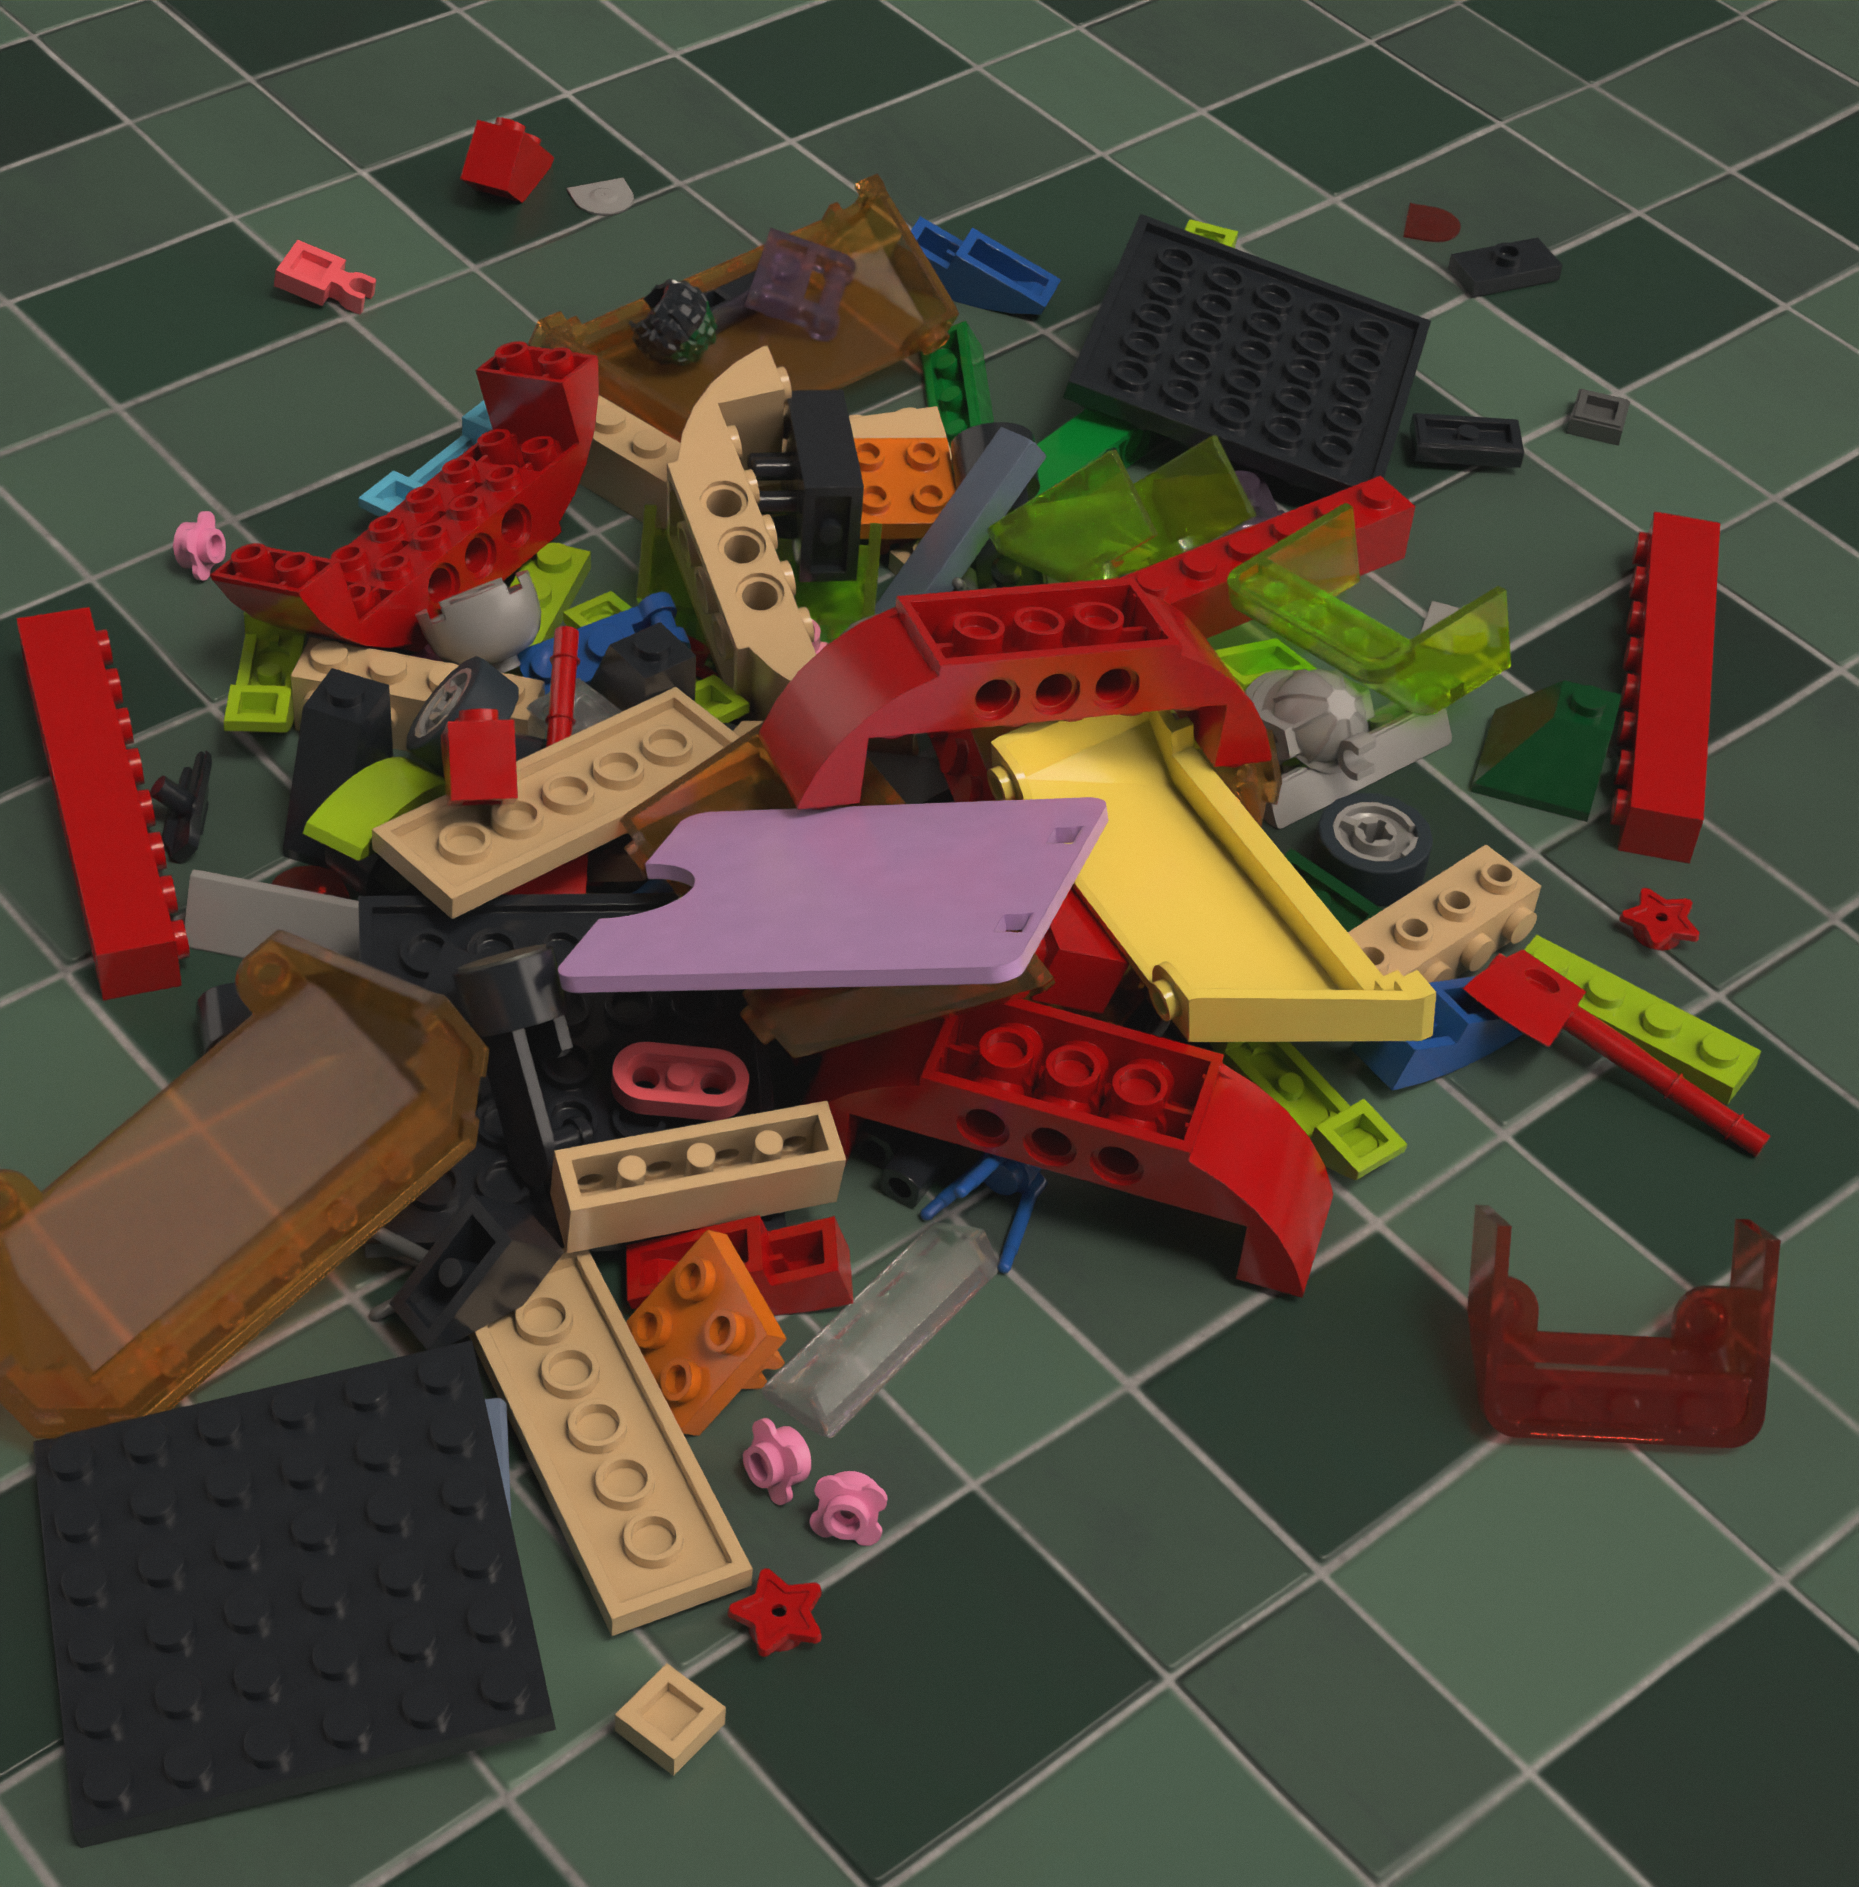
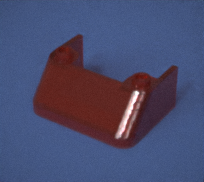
(1678, 1391)

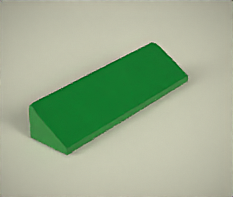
(958, 382)

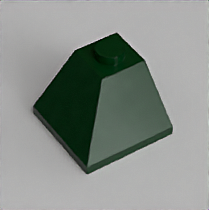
(1549, 749)

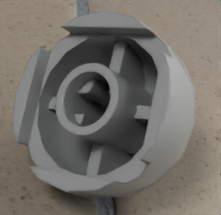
(485, 623)

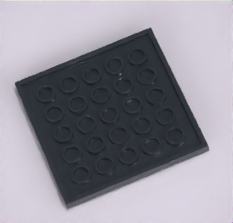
(1252, 353)
(404, 940)
(284, 1593)

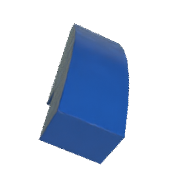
(985, 271)
(1461, 1036)

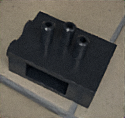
(818, 485)

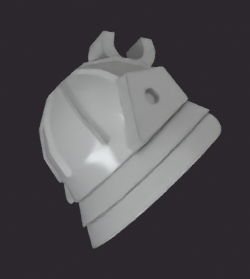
(1317, 719)

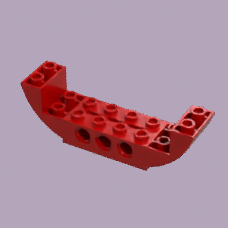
(454, 531)
(1005, 663)
(1100, 1110)

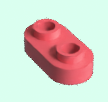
(679, 1081)

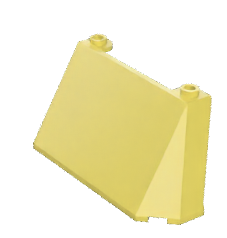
(1203, 893)

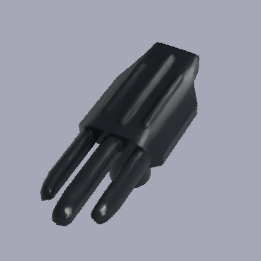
(186, 806)

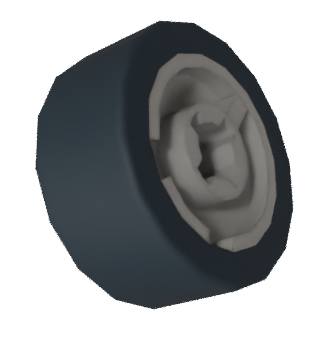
(469, 686)
(1373, 846)

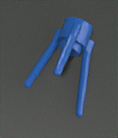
(1004, 1178)

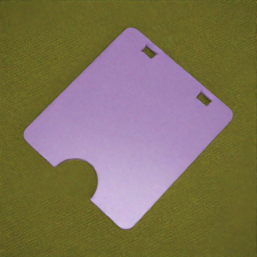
(847, 898)

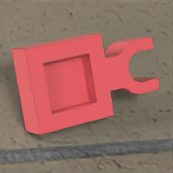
(320, 275)

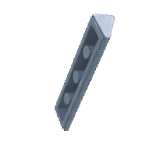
(963, 523)

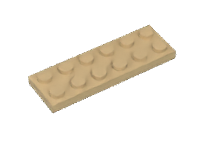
(564, 805)
(609, 1451)

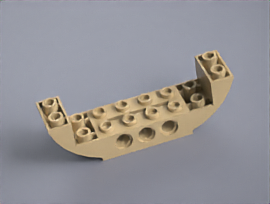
(729, 547)

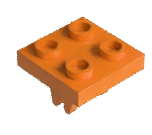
(903, 486)
(707, 1333)

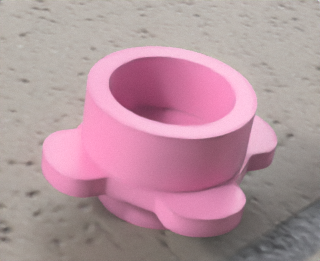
(199, 545)
(777, 1459)
(852, 1493)

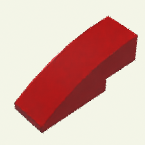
(792, 1266)

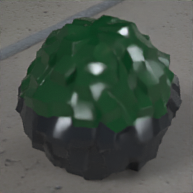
(677, 325)

